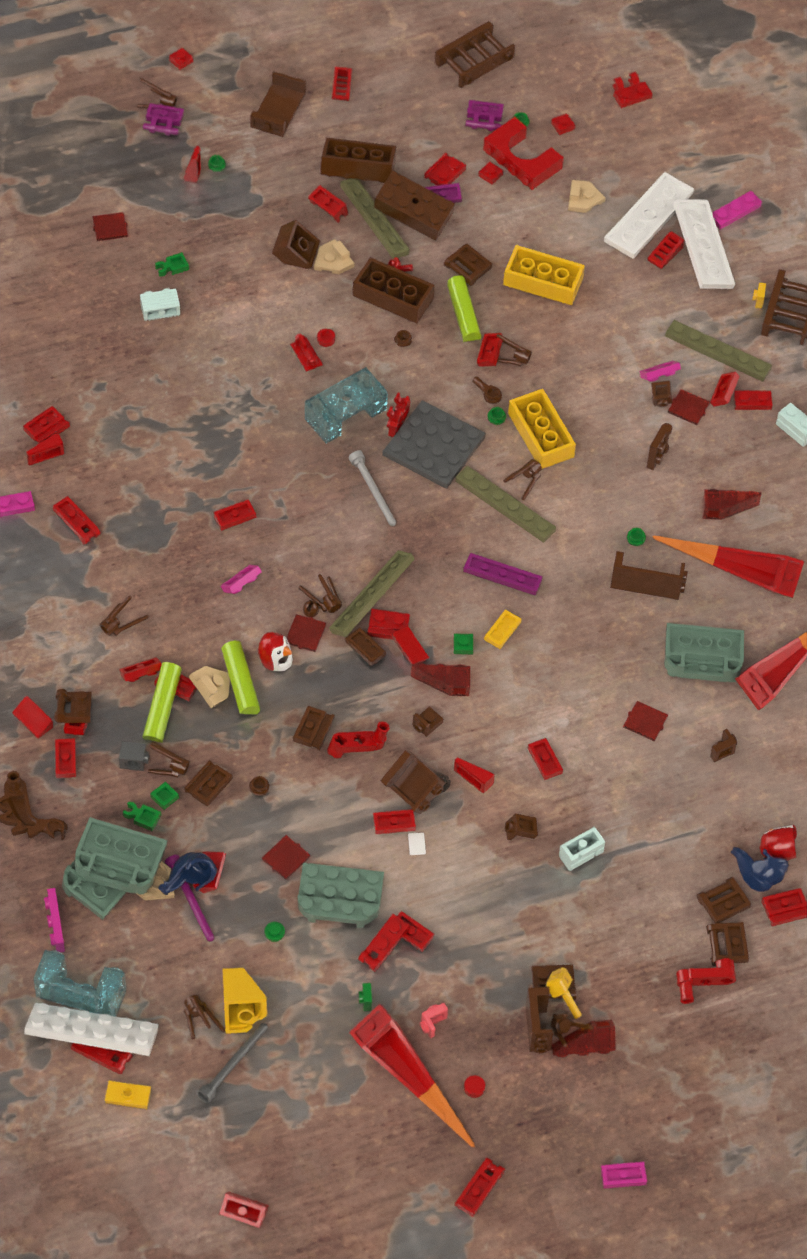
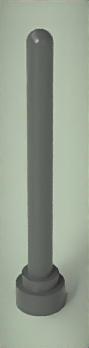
(208, 1091)

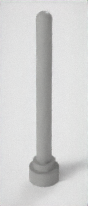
(358, 460)

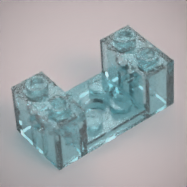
(328, 411)
(53, 986)

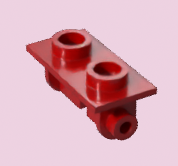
(305, 353)

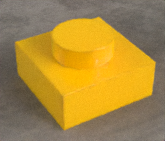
(759, 295)

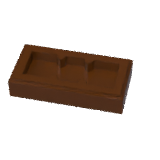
(365, 646)

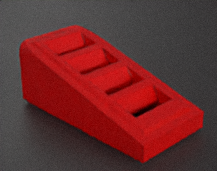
(341, 72)
(194, 167)
(671, 240)
(46, 450)
(474, 775)

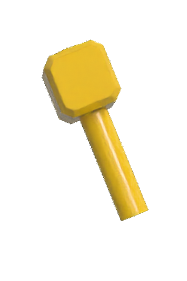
(558, 985)

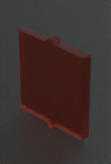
(110, 226)
(688, 407)
(305, 633)
(645, 721)
(286, 857)

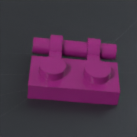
(484, 111)
(164, 115)

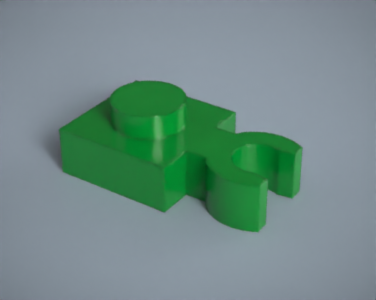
(174, 264)
(144, 817)

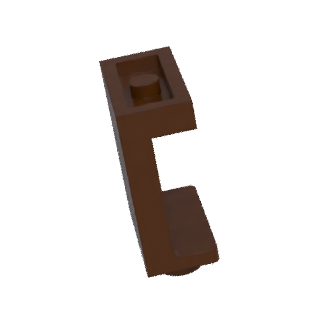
(413, 781)
(537, 1002)

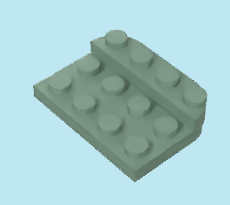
(703, 652)
(118, 856)
(340, 894)
(94, 896)

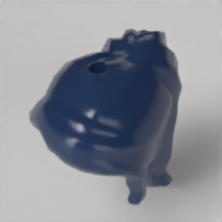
(190, 868)
(761, 873)

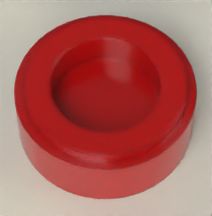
(326, 337)
(474, 1086)

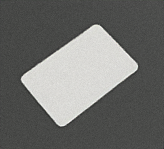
(416, 843)

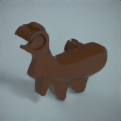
(18, 812)

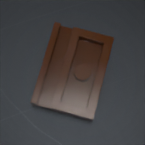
(313, 728)
(208, 783)

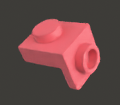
(432, 1016)

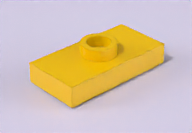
(502, 629)
(128, 1094)

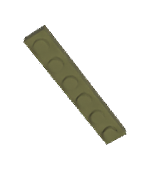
(374, 218)
(718, 350)
(505, 504)
(371, 593)

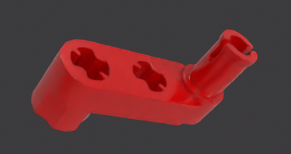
(370, 741)
(721, 975)

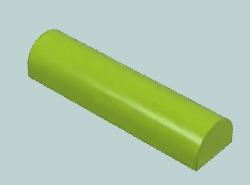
(463, 309)
(240, 678)
(162, 702)

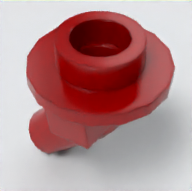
(397, 264)

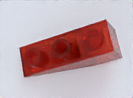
(723, 503)
(445, 678)
(586, 1041)

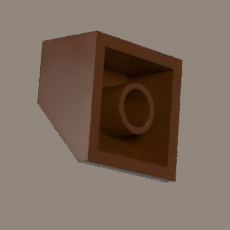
(296, 245)

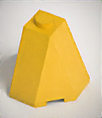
(242, 1001)

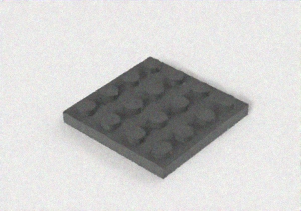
(434, 444)

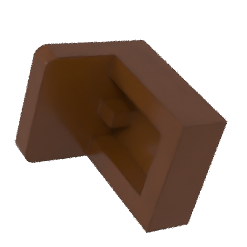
(661, 393)

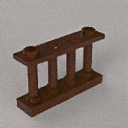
(469, 41)
(774, 310)

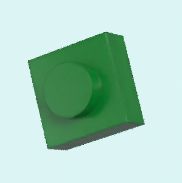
(463, 644)
(164, 795)
(365, 997)

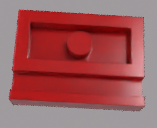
(445, 170)
(46, 425)
(384, 623)
(785, 907)

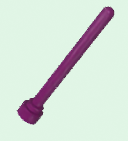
(170, 861)

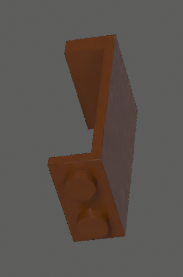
(279, 104)
(647, 581)

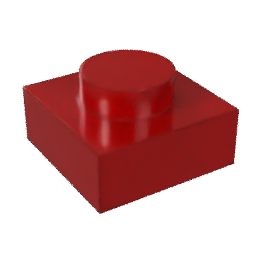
(181, 58)
(563, 124)
(490, 173)
(75, 728)

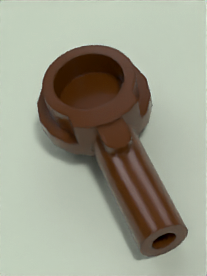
(491, 393)

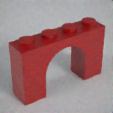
(529, 171)

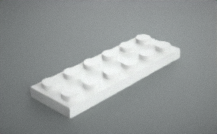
(647, 215)
(704, 244)
(91, 1029)

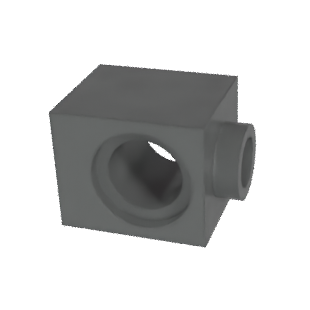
(133, 756)

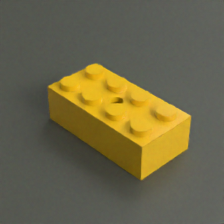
(543, 275)
(541, 428)

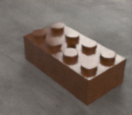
(357, 160)
(414, 205)
(393, 290)

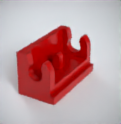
(328, 202)

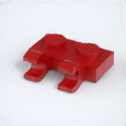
(633, 94)
(398, 416)

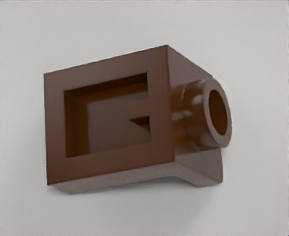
(427, 721)
(725, 747)
(521, 826)

